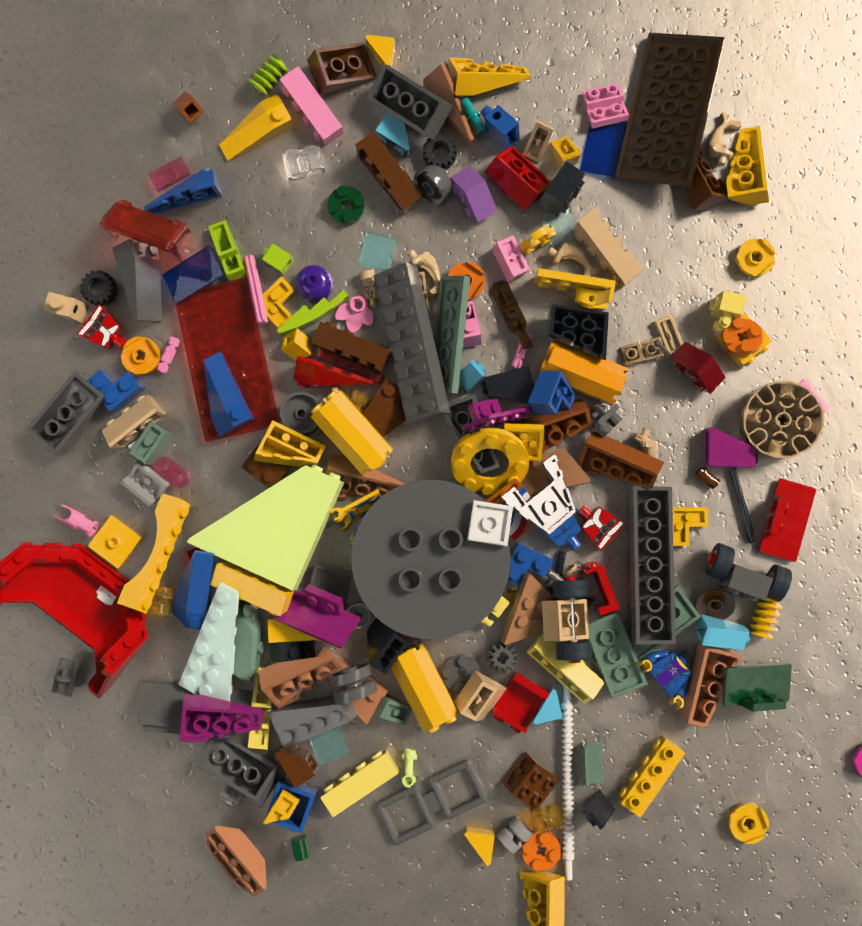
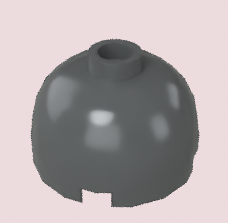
(434, 183)

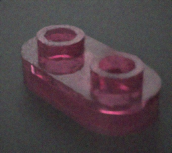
(172, 472)

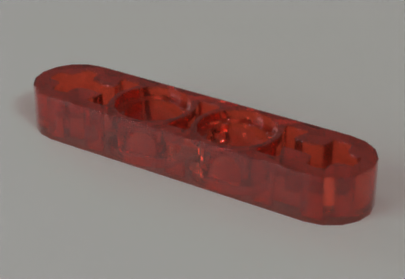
(348, 365)

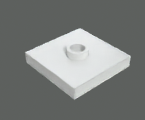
(490, 523)

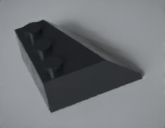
(579, 328)

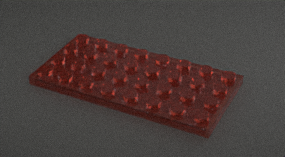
(225, 322)

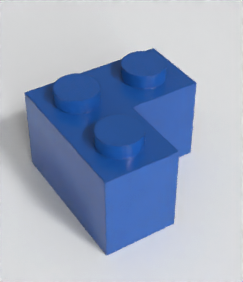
(116, 393)
(551, 393)
(525, 558)

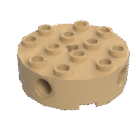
(791, 437)

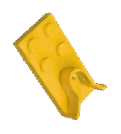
(586, 287)

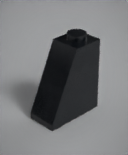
(510, 386)
(384, 645)

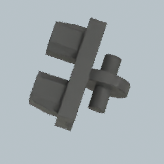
(611, 416)
(65, 676)

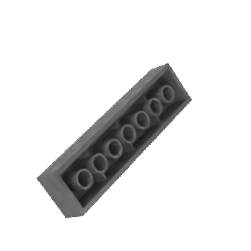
(411, 343)
(652, 565)

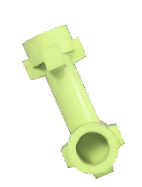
(408, 778)

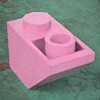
(472, 331)

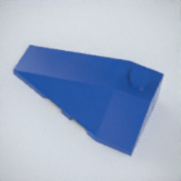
(195, 189)
(226, 401)
(194, 591)

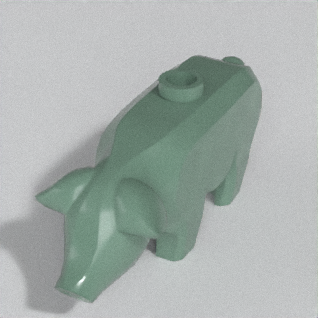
(247, 642)

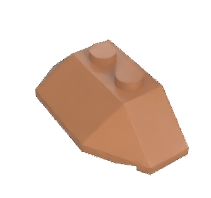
(238, 858)

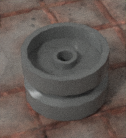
(294, 405)
(352, 685)

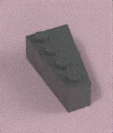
(486, 459)
(303, 721)

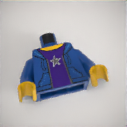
(669, 673)

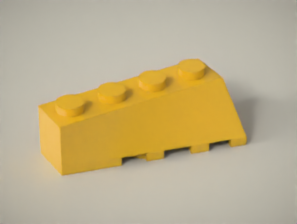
(544, 898)

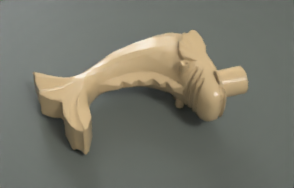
(715, 146)
(570, 250)
(428, 263)
(648, 445)

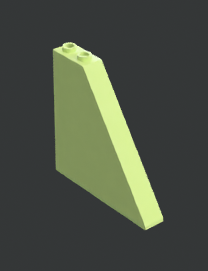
(277, 528)

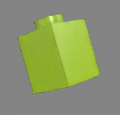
(277, 259)

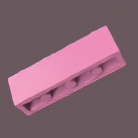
(311, 105)

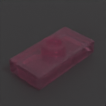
(169, 174)

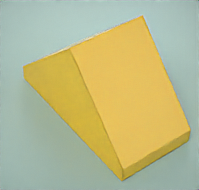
(381, 48)
(564, 151)
(482, 841)

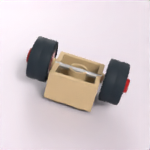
(568, 620)

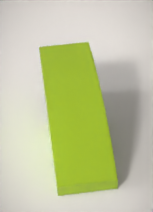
(227, 251)

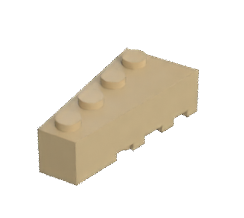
(606, 248)

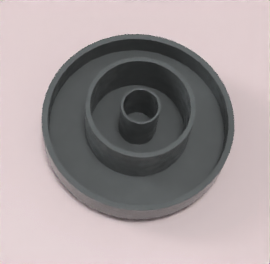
(420, 567)

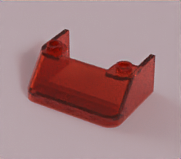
(148, 228)

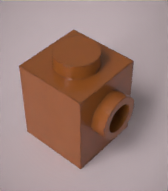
(188, 107)

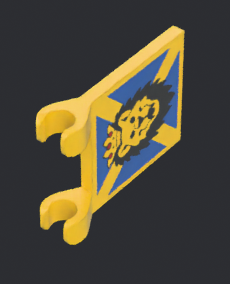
(355, 510)

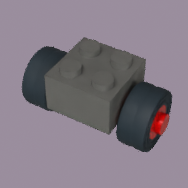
(745, 581)

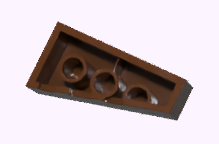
(351, 347)

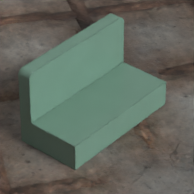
(151, 443)
(592, 763)

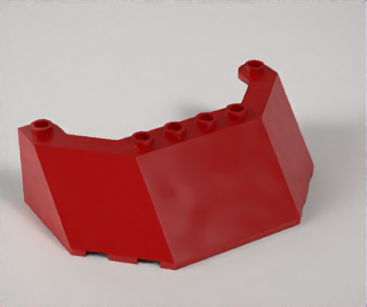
(64, 587)

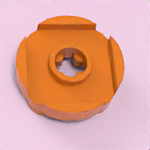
(476, 277)
(738, 327)
(539, 861)

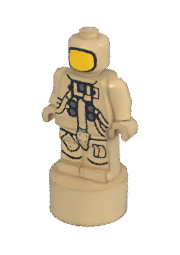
(369, 291)

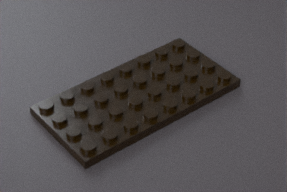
(670, 108)

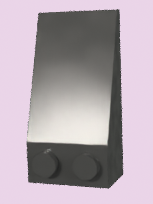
(141, 279)
(66, 414)
(238, 769)

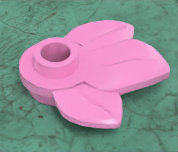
(355, 317)

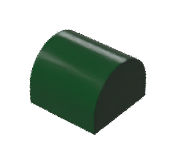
(300, 848)

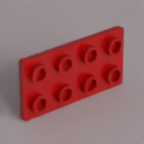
(787, 520)

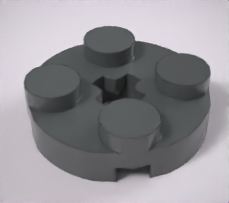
(450, 671)

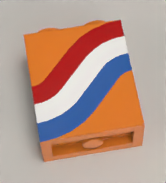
(518, 525)

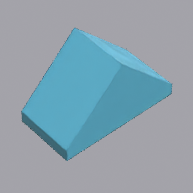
(549, 709)

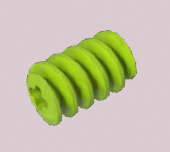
(267, 74)

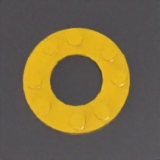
(489, 439)

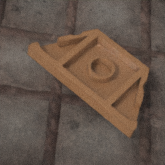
(537, 479)
(526, 613)

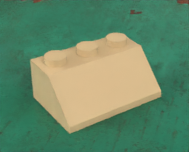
(132, 422)

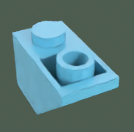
(393, 132)
(471, 375)

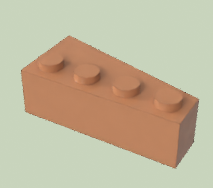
(366, 706)

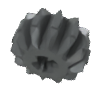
(507, 660)

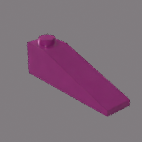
(213, 717)

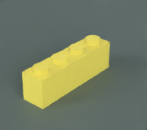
(574, 676)
(359, 782)

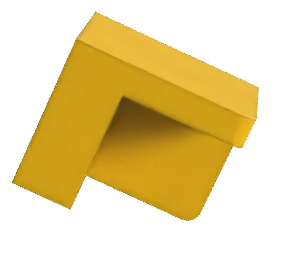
(296, 344)

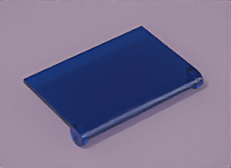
(603, 149)
(192, 274)

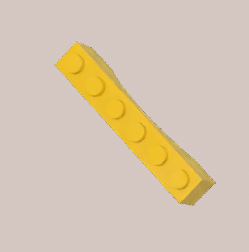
(140, 590)

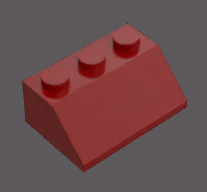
(517, 177)

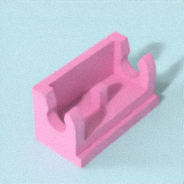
(510, 258)

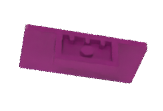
(489, 413)
(320, 616)

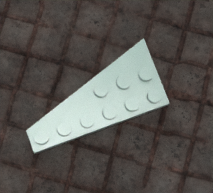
(213, 655)

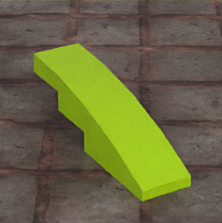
(306, 317)

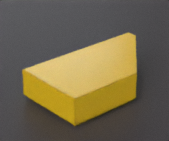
(282, 807)

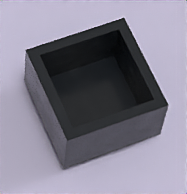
(563, 189)

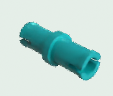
(473, 116)

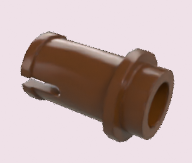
(708, 478)

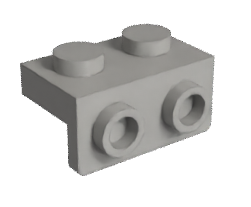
(145, 484)

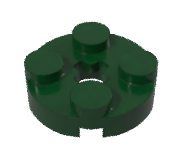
(344, 194)

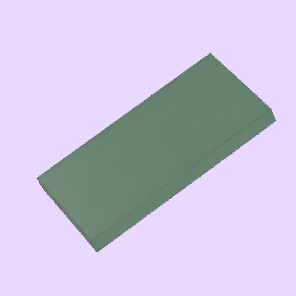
(615, 655)

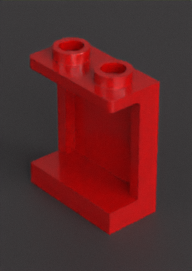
(609, 600)
(519, 702)

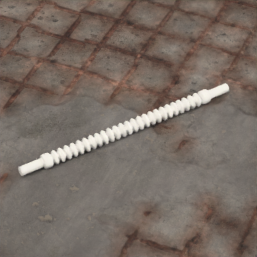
(567, 854)

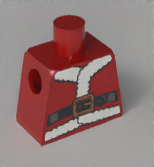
(103, 329)
(599, 526)

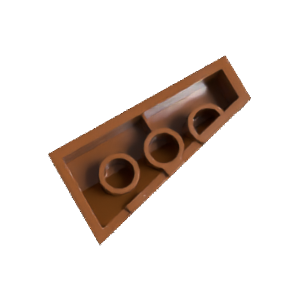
(562, 424)
(619, 461)

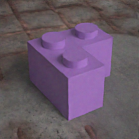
(473, 192)

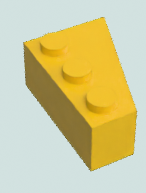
(288, 447)

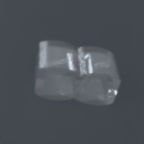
(303, 162)

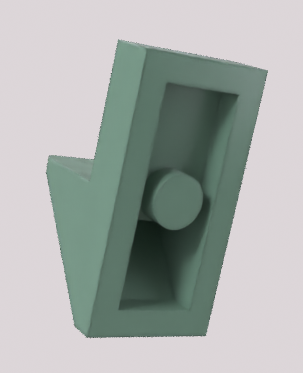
(393, 710)

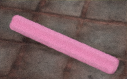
(255, 289)

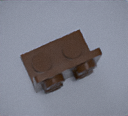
(530, 781)

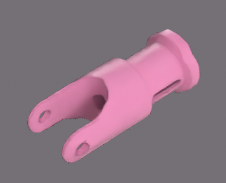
(78, 521)

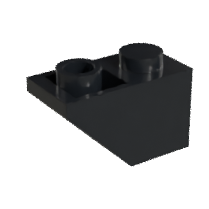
(291, 651)
(598, 809)

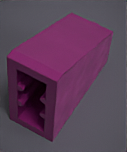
(727, 451)

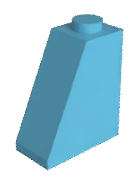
(722, 633)

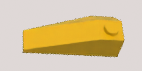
(479, 78)
(258, 127)
(747, 173)

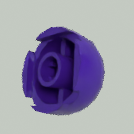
(314, 283)

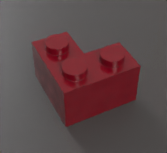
(698, 366)

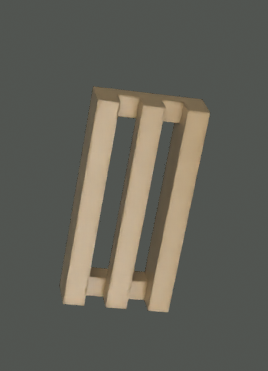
(675, 330)

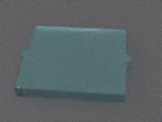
(563, 226)
(378, 251)
(329, 745)

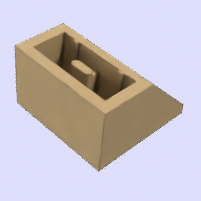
(478, 696)

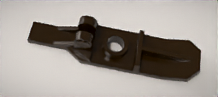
(507, 304)

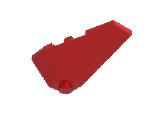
(315, 375)

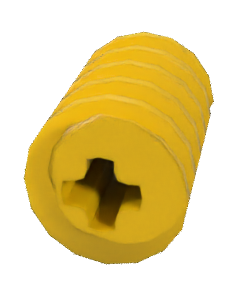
(765, 618)

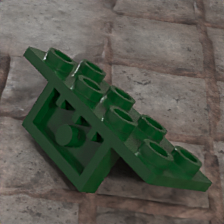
(757, 686)

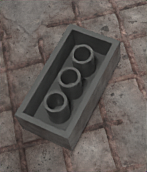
(409, 101)

